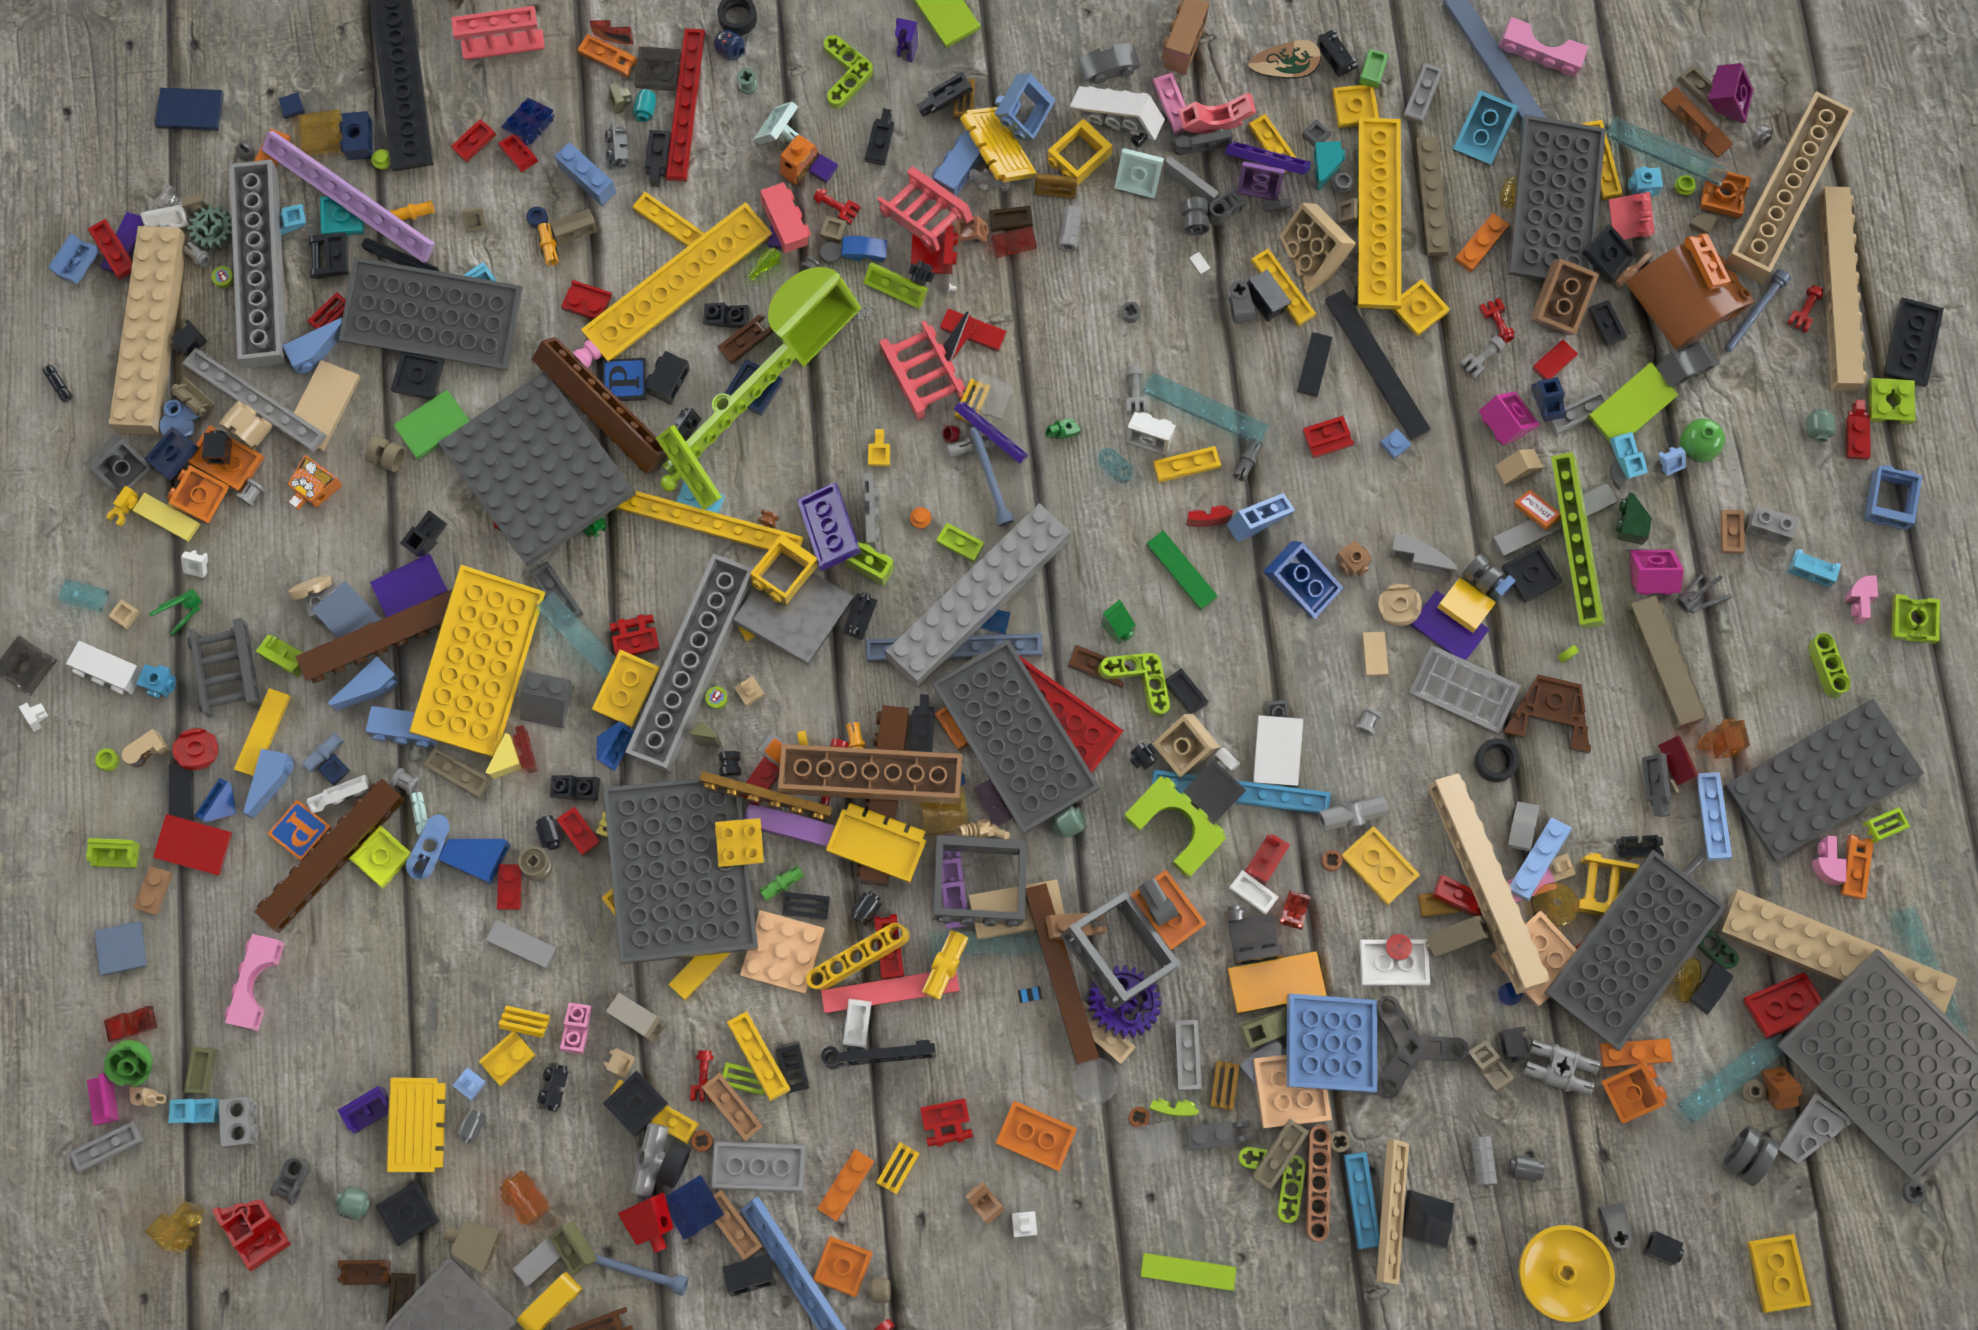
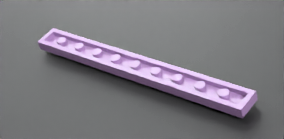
(348, 196)

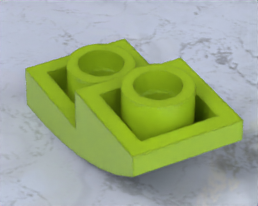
(1181, 1109)

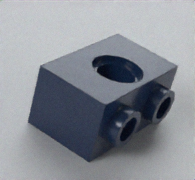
(362, 145)

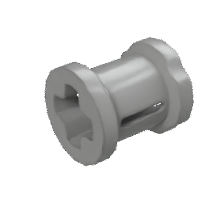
(250, 492)
(1368, 721)
(411, 785)

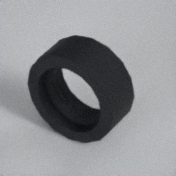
(739, 28)
(1508, 748)
(673, 1164)

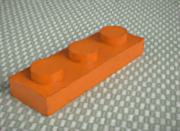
(1482, 242)
(1636, 1053)
(846, 1185)

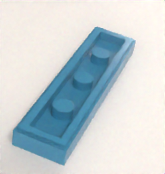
(1362, 1200)

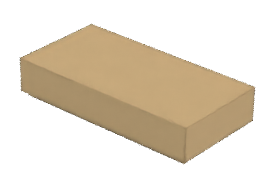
(1375, 654)

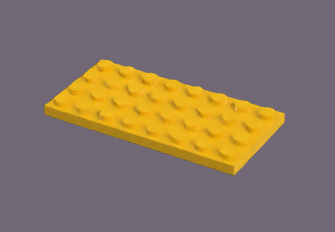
(477, 662)

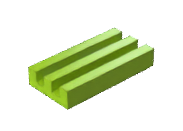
(1874, 830)
(725, 1074)

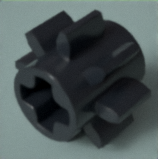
(921, 273)
(1143, 756)

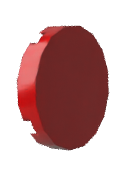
(195, 749)

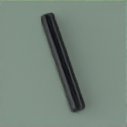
(395, 255)

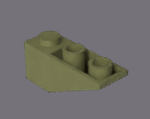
(1264, 1028)

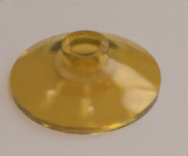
(1558, 914)
(1687, 979)

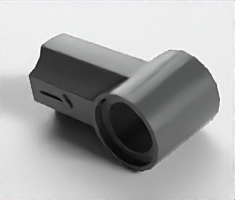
(1160, 906)

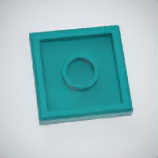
(337, 219)

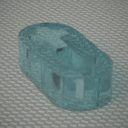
(1112, 468)

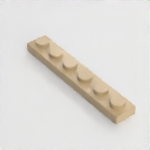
(1392, 1212)

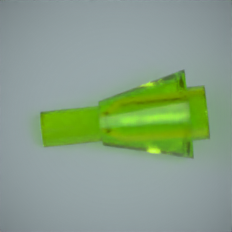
(769, 259)

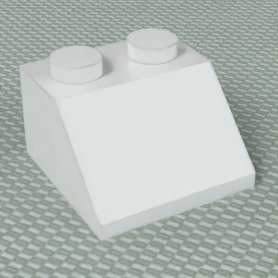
(1150, 432)

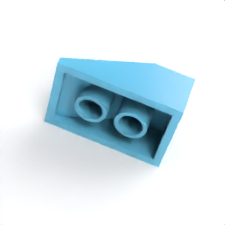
(1486, 127)

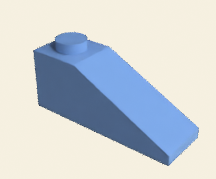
(311, 348)
(1259, 517)
(368, 684)
(268, 778)

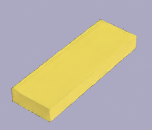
(166, 517)

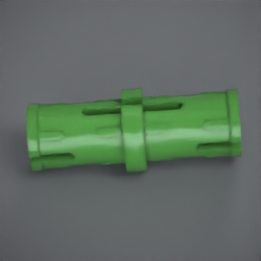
(781, 882)

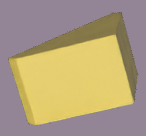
(505, 759)

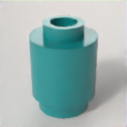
(644, 105)

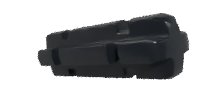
(57, 383)

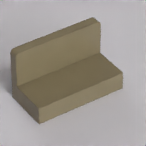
(574, 226)

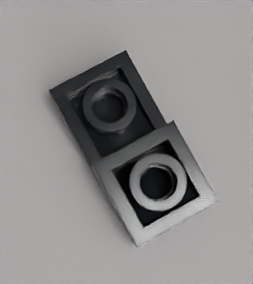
(726, 316)
(574, 787)
(1712, 988)

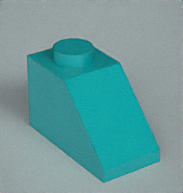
(1327, 161)

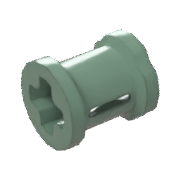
(744, 75)

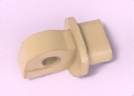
(148, 1098)

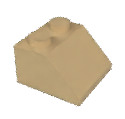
(1186, 744)

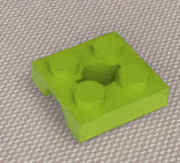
(1902, 394)
(1903, 625)

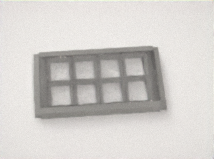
(1465, 689)

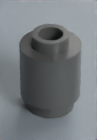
(469, 1126)
(1526, 1168)

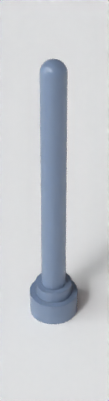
(1779, 280)
(1003, 515)
(677, 1284)

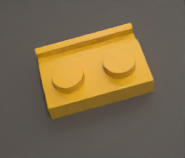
(507, 1058)

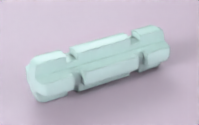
(418, 810)

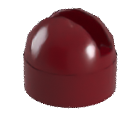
(951, 433)

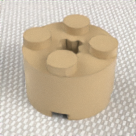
(245, 425)

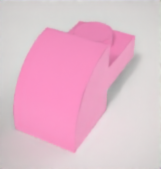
(1861, 596)
(1828, 867)

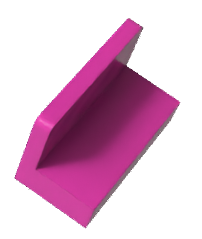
(102, 1100)

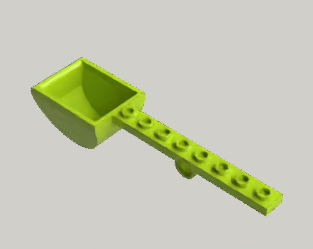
(805, 318)

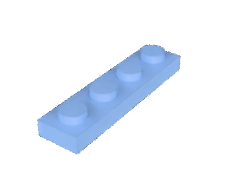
(1713, 816)
(1539, 859)

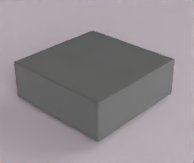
(1316, 133)

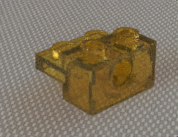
(174, 1232)

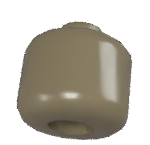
(880, 1290)

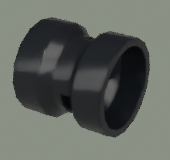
(730, 763)

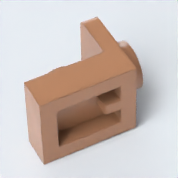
(972, 230)

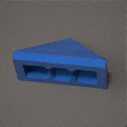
(613, 744)
(218, 802)

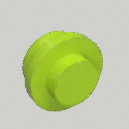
(381, 159)
(1685, 185)

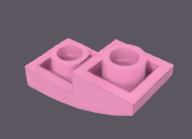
(576, 1028)

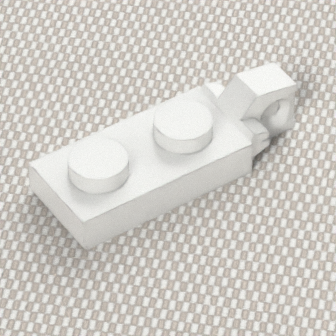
(338, 793)

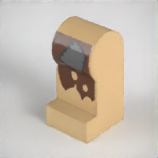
(143, 748)

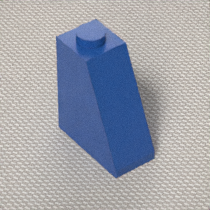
(475, 856)

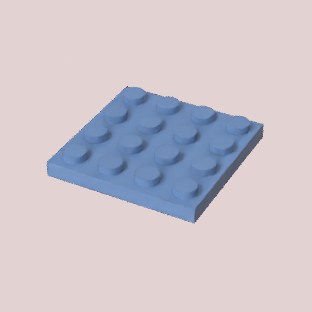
(1331, 1043)

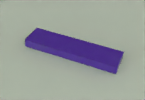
(1268, 157)
(991, 432)

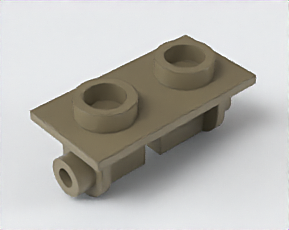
(194, 398)

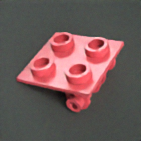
(1632, 215)

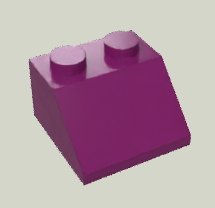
(1731, 92)

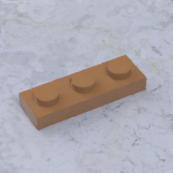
(731, 1106)
(736, 1228)

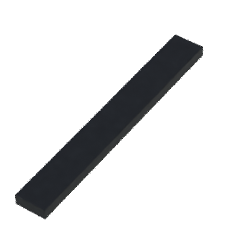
(1377, 365)

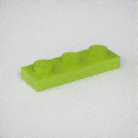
(895, 285)

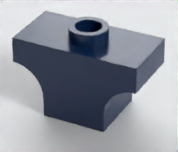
(1549, 398)

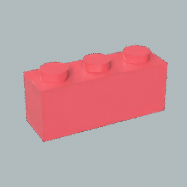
(785, 217)

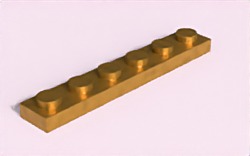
(757, 793)

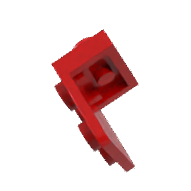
(943, 258)

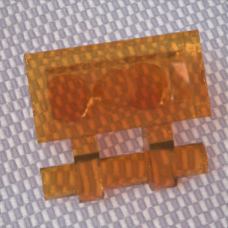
(1726, 740)
(525, 1198)

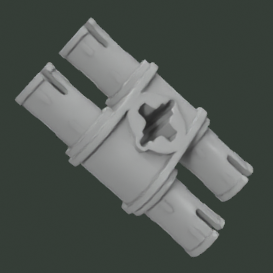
(1552, 1075)

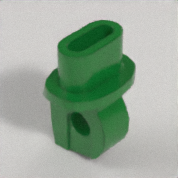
(1060, 431)

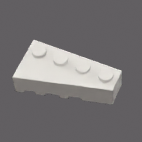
(1118, 110)

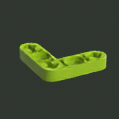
(853, 71)
(1142, 670)
(1288, 1171)

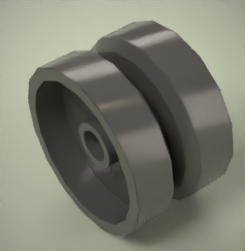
(1750, 1155)

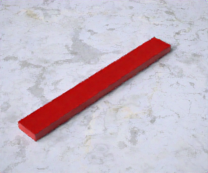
(685, 105)

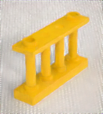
(1588, 903)

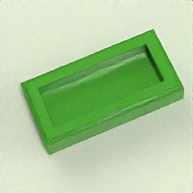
(1373, 68)

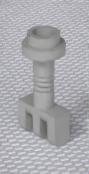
(1497, 344)
(1134, 373)

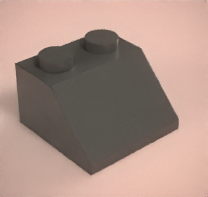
(118, 464)
(545, 699)

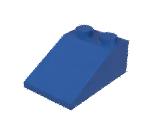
(1303, 578)

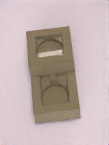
(1490, 1066)

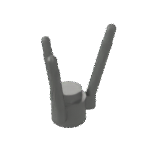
(1690, 601)

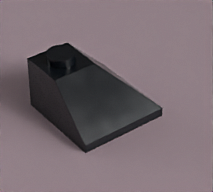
(1427, 1219)

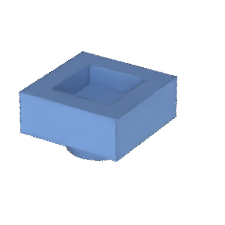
(1395, 444)
(1502, 587)

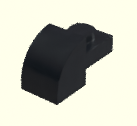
(423, 537)

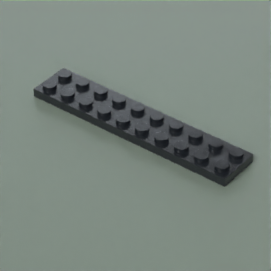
(401, 84)

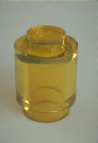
(1507, 193)

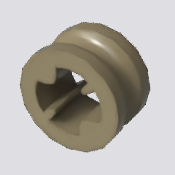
(1340, 1149)

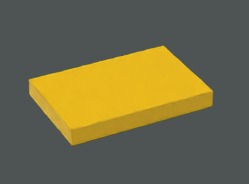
(626, 688)
(1380, 865)
(1778, 1273)

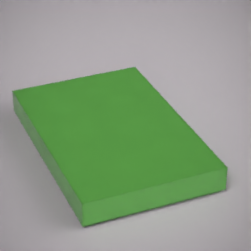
(431, 424)

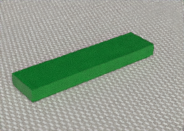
(1182, 570)

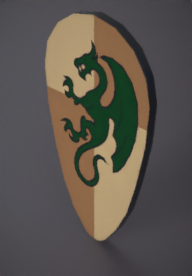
(1287, 60)

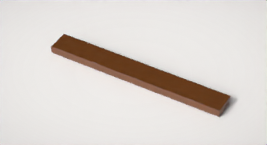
(1061, 977)

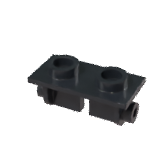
(687, 422)
(860, 615)
(1629, 848)
(549, 1095)

